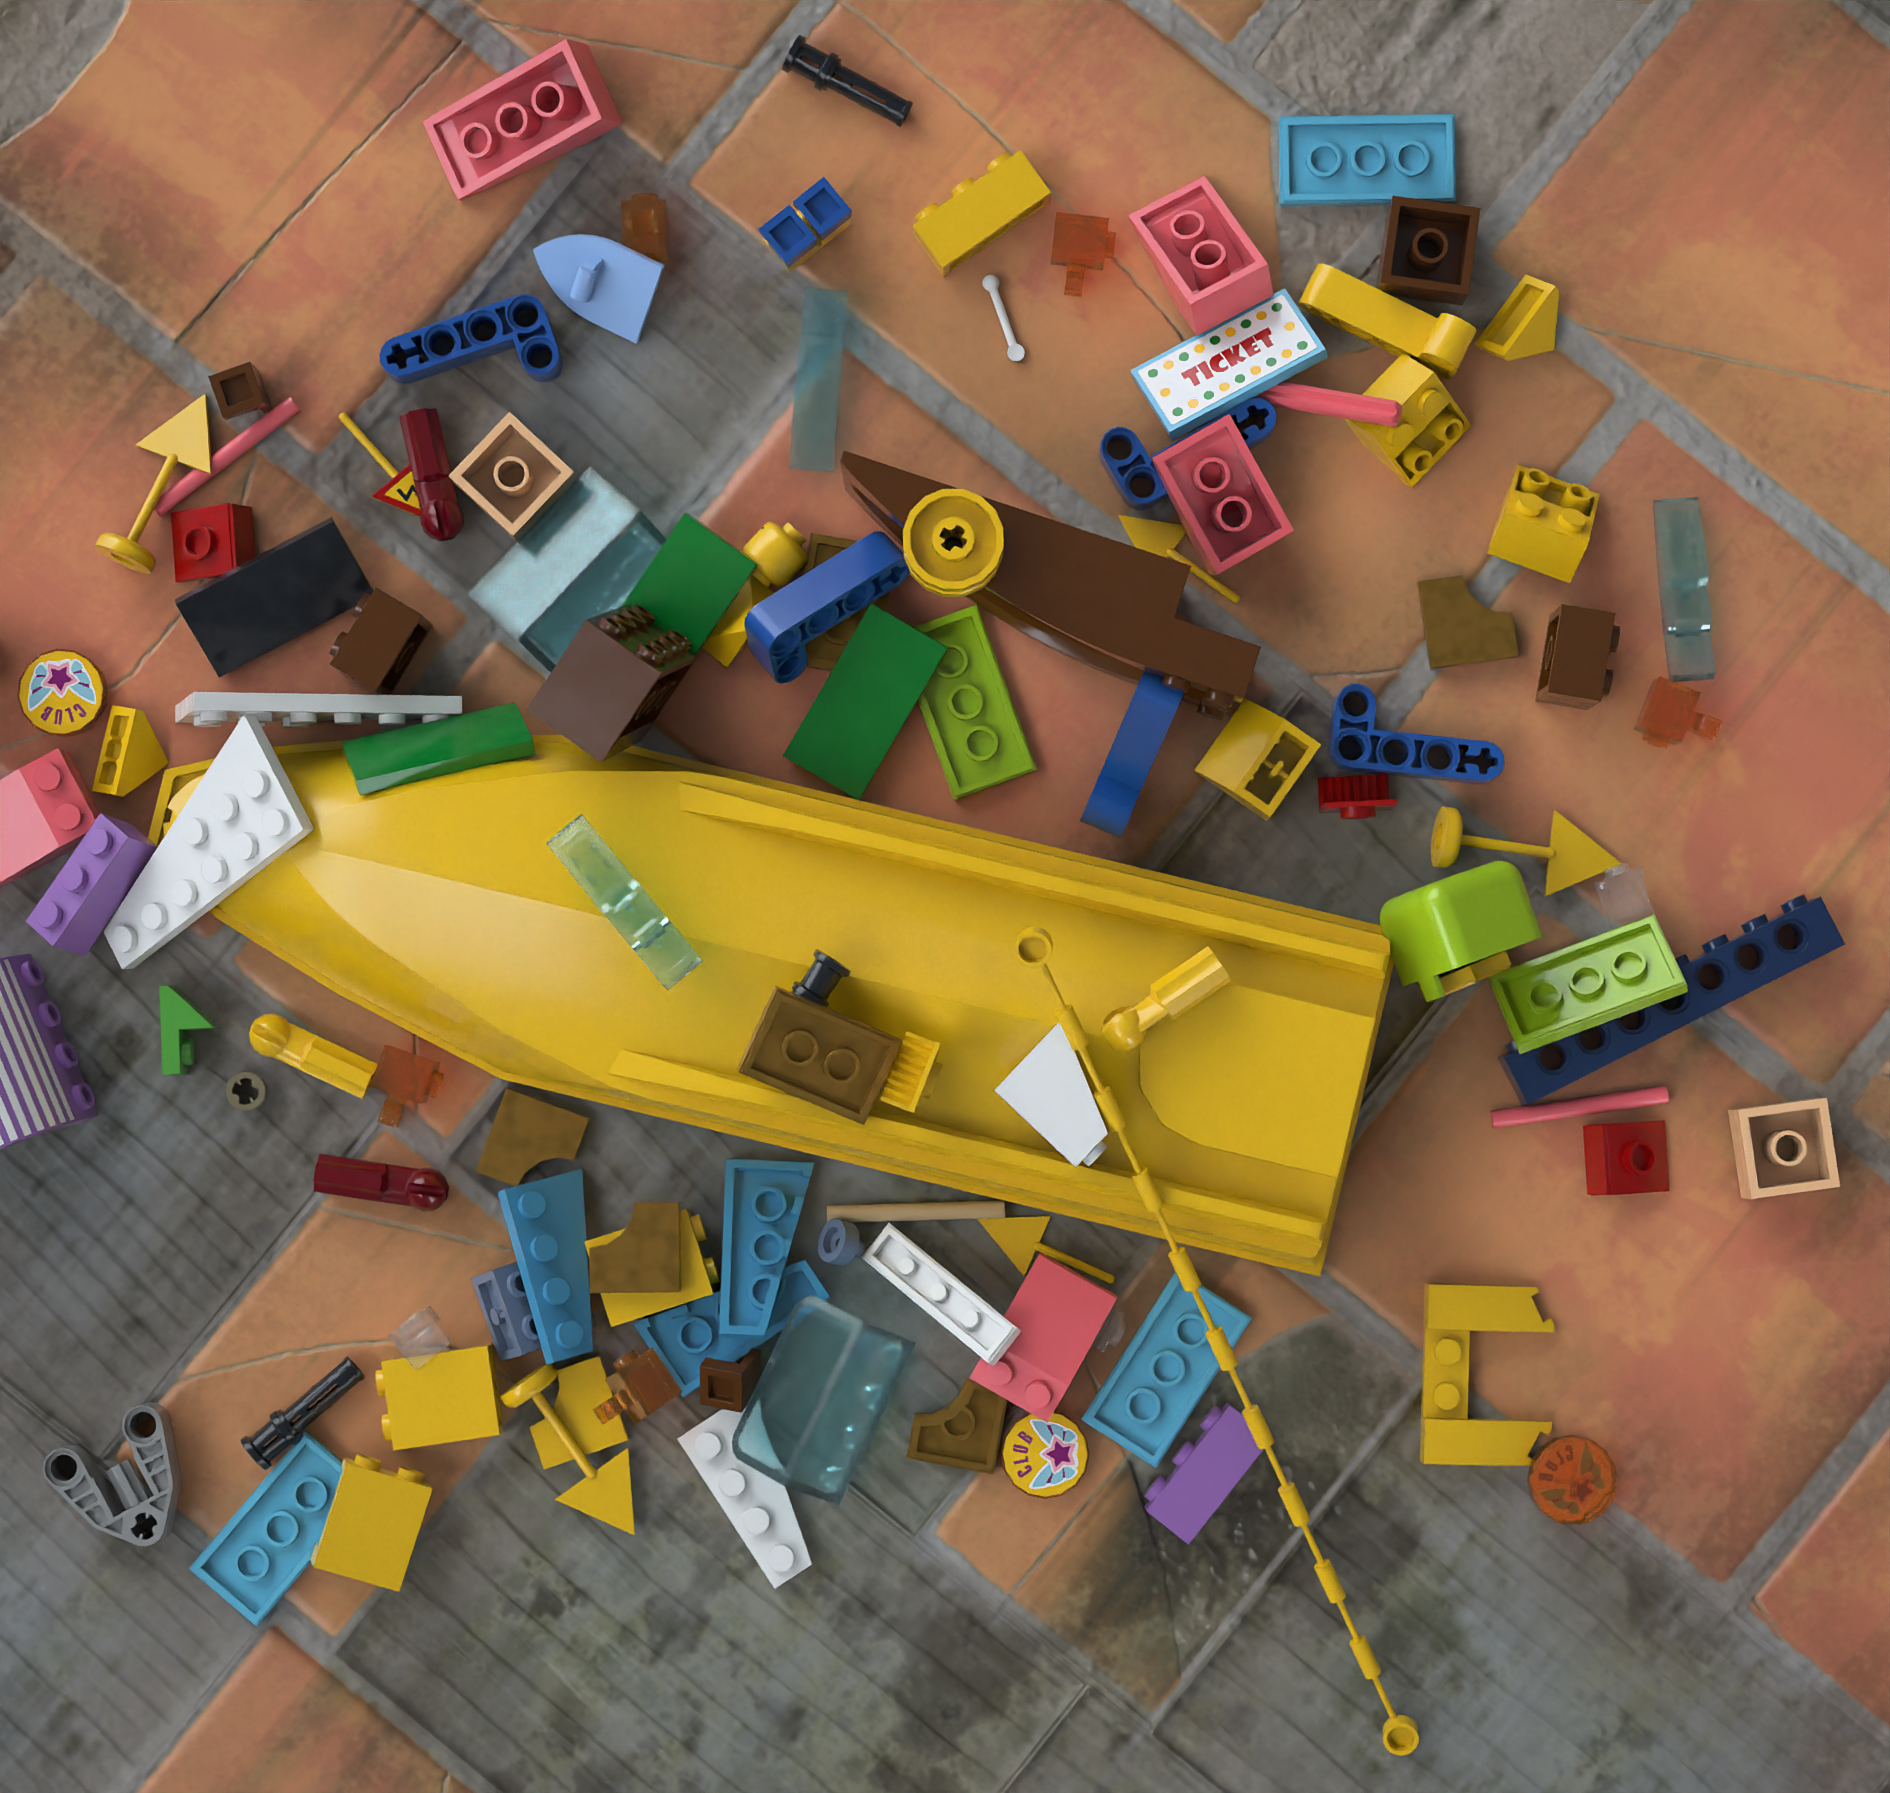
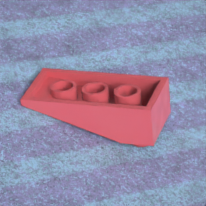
(523, 119)
(42, 814)

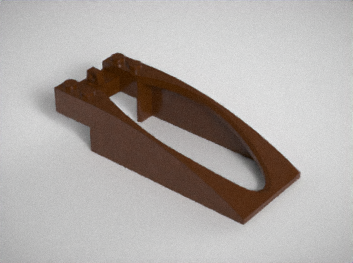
(1081, 594)

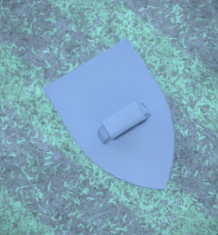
(601, 281)

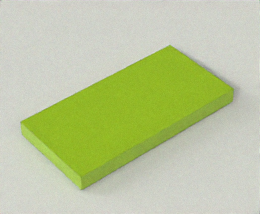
(972, 709)
(1587, 984)

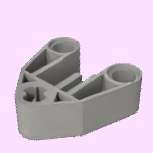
(93, 1497)

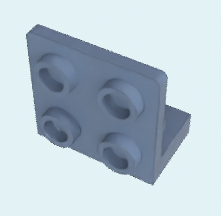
(508, 1311)

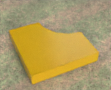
(1473, 973)
(580, 1391)

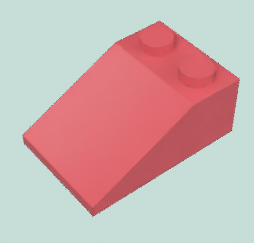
(1202, 255)
(1221, 496)
(1058, 1324)

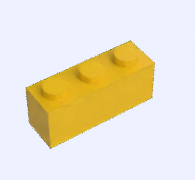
(980, 211)

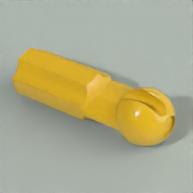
(1170, 997)
(277, 1038)

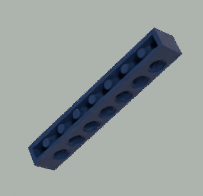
(1814, 938)

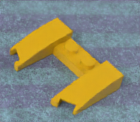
(1446, 1430)

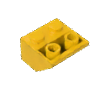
(1427, 425)
(1544, 523)
(1257, 758)

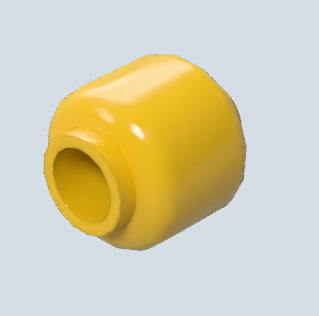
(777, 553)

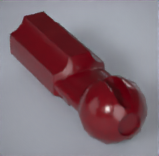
(430, 468)
(380, 1182)

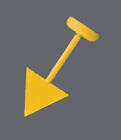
(179, 440)
(1570, 854)
(603, 1491)

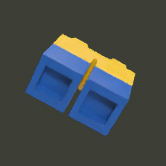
(802, 233)

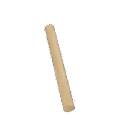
(917, 1211)

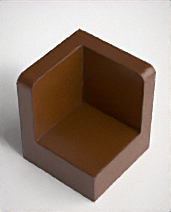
(240, 391)
(728, 1383)

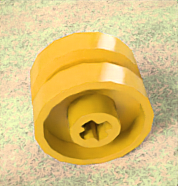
(956, 515)

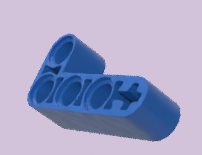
(468, 349)
(1141, 465)
(821, 600)
(1414, 745)
(1131, 755)

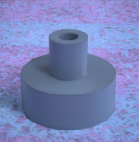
(839, 1242)

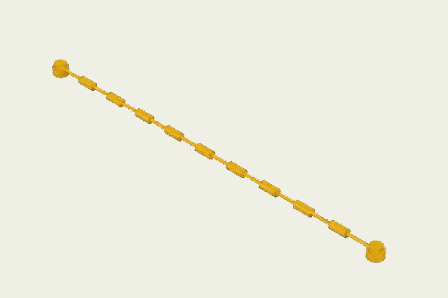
(1033, 950)

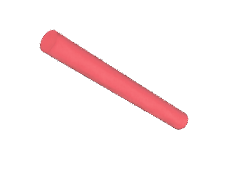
(227, 455)
(1579, 1107)

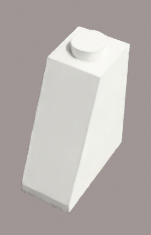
(1056, 1099)

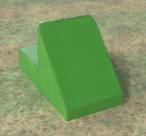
(177, 1017)

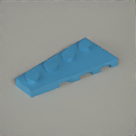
(550, 1250)

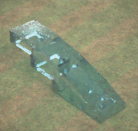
(818, 379)
(1683, 589)
(624, 902)

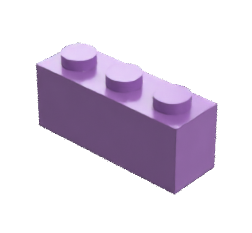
(92, 885)
(1203, 1473)

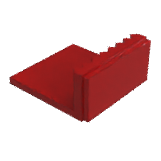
(211, 540)
(1354, 795)
(1626, 1158)

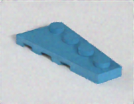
(758, 1229)
(691, 1331)

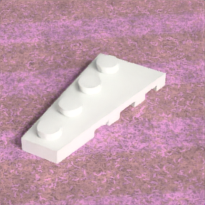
(750, 1499)

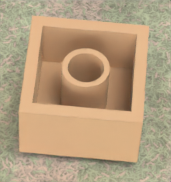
(513, 476)
(1784, 1148)

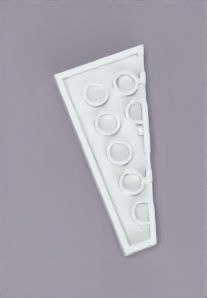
(300, 710)
(223, 837)

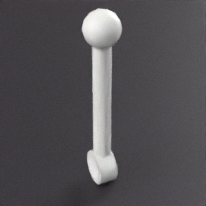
(1015, 351)

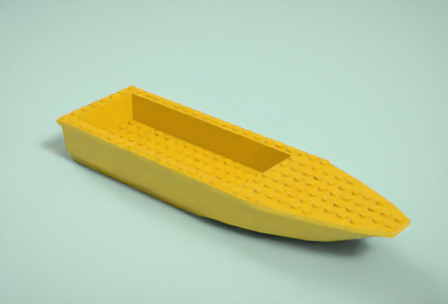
(480, 940)

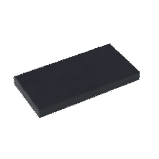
(274, 597)

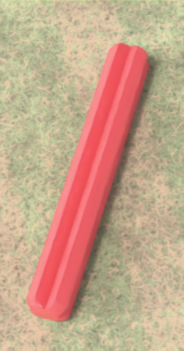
(1334, 403)

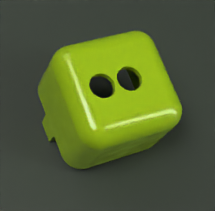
(1457, 923)

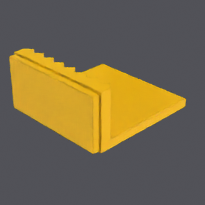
(912, 1073)

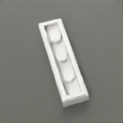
(941, 1294)

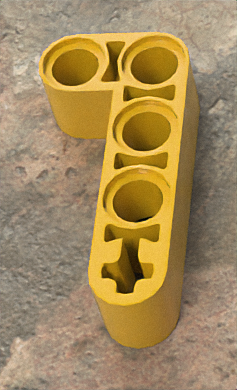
(1387, 320)

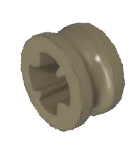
(235, 1098)

